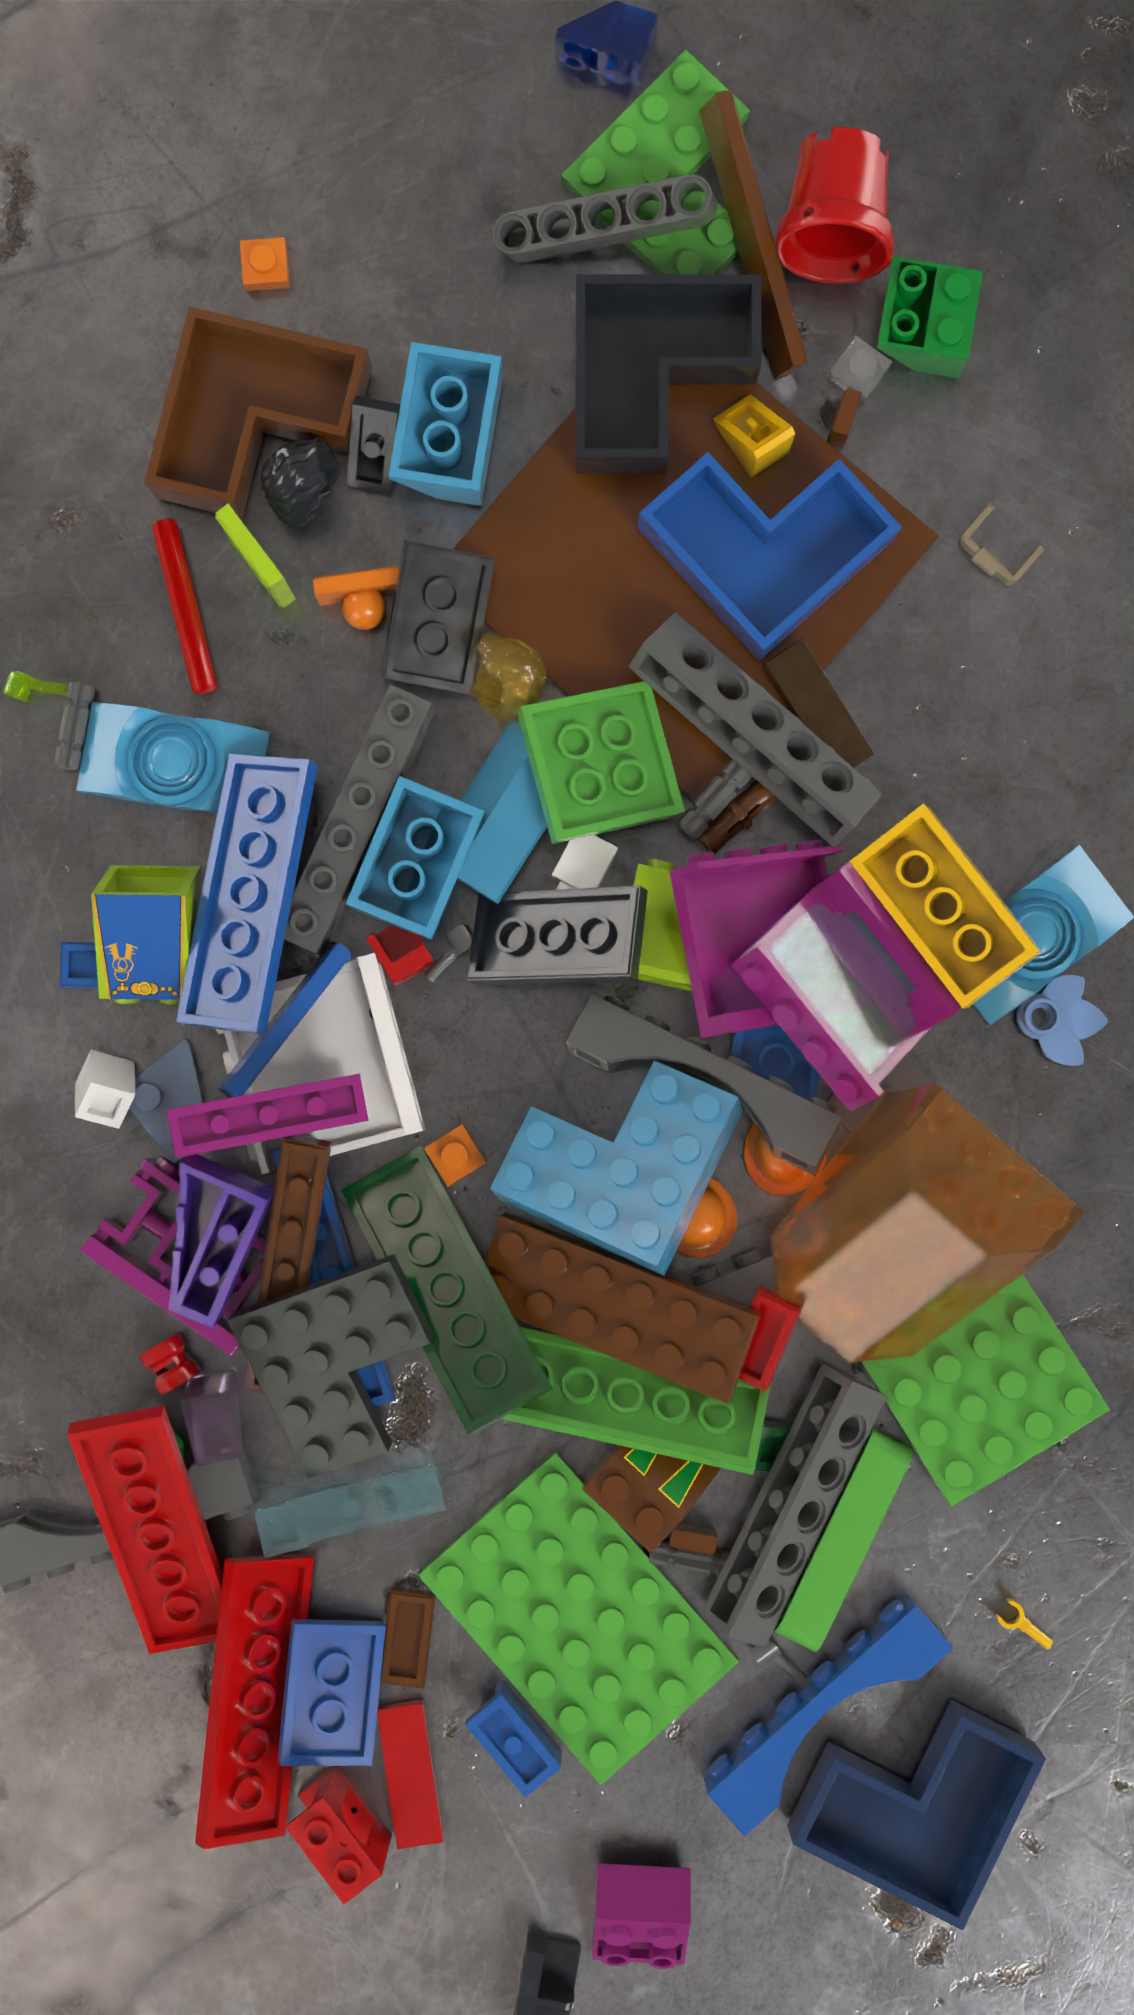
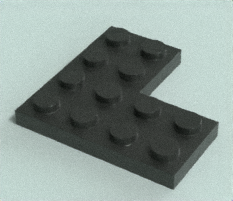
(309, 1352)

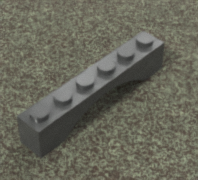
(621, 1041)
(38, 1546)

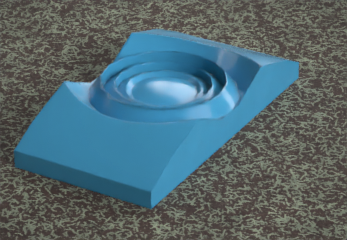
(162, 756)
(1067, 915)

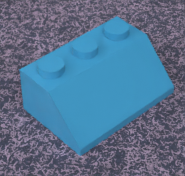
(447, 422)
(415, 858)

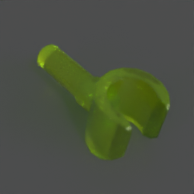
(20, 684)

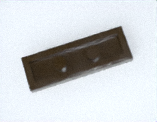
(816, 701)

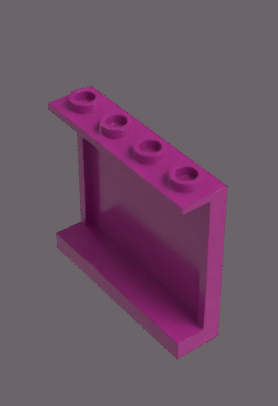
(726, 910)

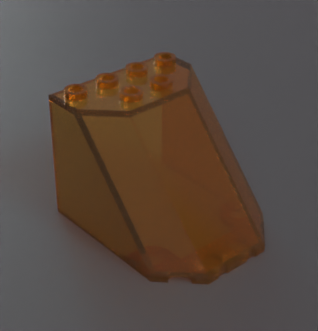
(913, 1227)

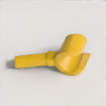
(1025, 1625)

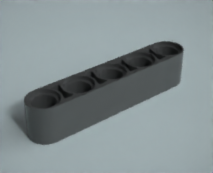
(584, 210)

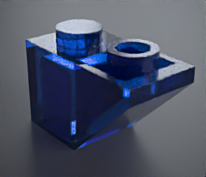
(609, 41)

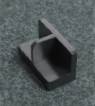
(547, 1976)

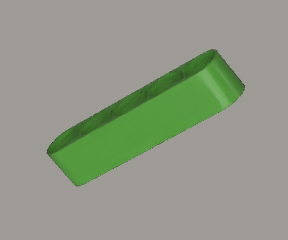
(844, 1540)

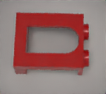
(340, 1842)

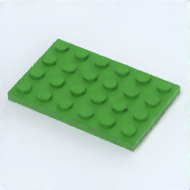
(578, 1618)

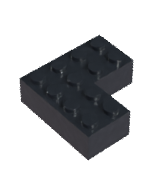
(652, 334)

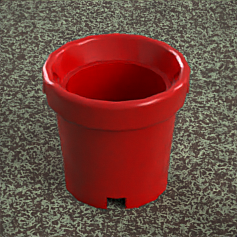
(838, 210)

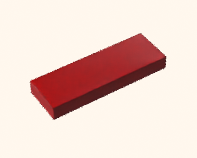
(410, 1774)

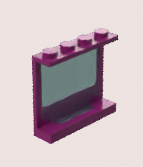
(846, 985)

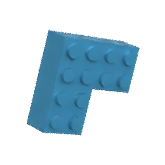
(630, 1192)

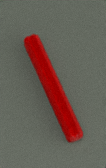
(184, 606)

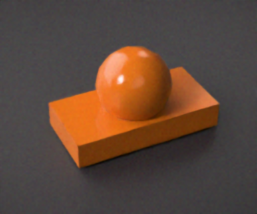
(360, 594)

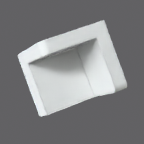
(104, 1089)

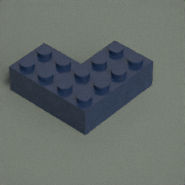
(925, 1837)

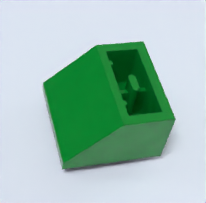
(929, 315)

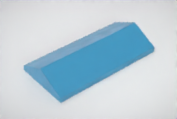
(511, 817)

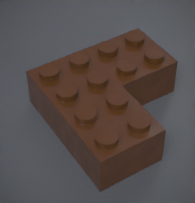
(234, 386)

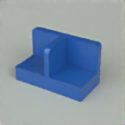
(515, 1740)

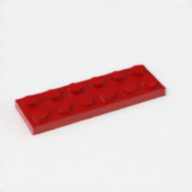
(151, 1525)
(242, 1782)

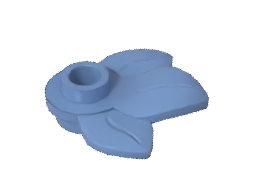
(1066, 1019)

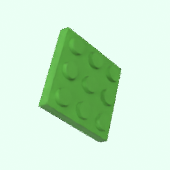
(600, 761)

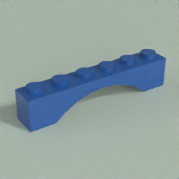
(895, 1649)

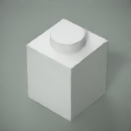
(584, 863)

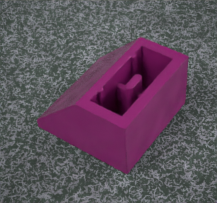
(641, 1915)

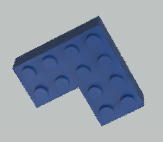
(762, 571)

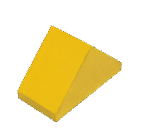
(755, 434)

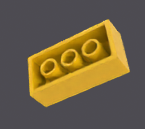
(945, 906)

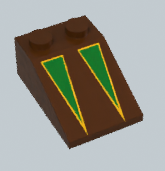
(646, 1490)

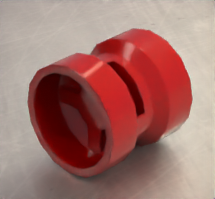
(164, 1354)

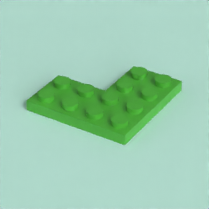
(657, 141)

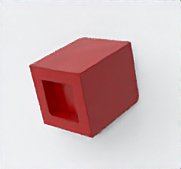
(400, 953)

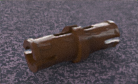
(736, 816)

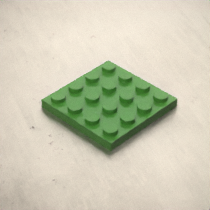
(988, 1392)

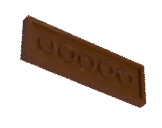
(621, 1308)

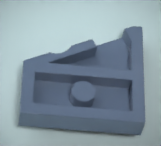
(164, 1086)

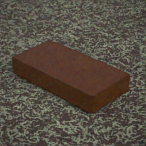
(407, 1637)

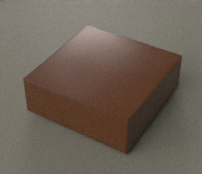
(844, 418)
(693, 1538)

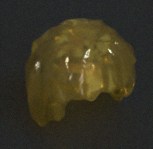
(507, 676)

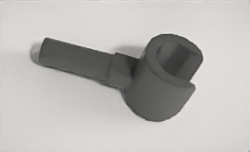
(460, 942)
(773, 1652)

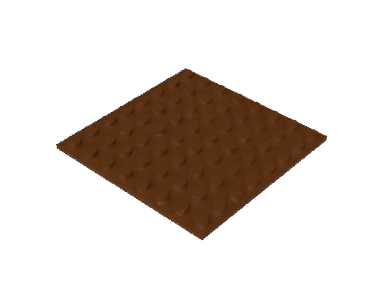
(593, 588)

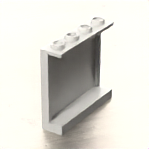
(336, 1042)

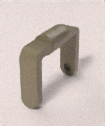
(986, 560)

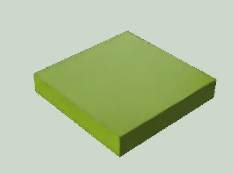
(254, 556)

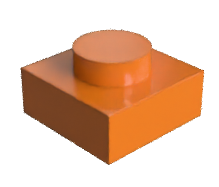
(264, 264)
(455, 1155)

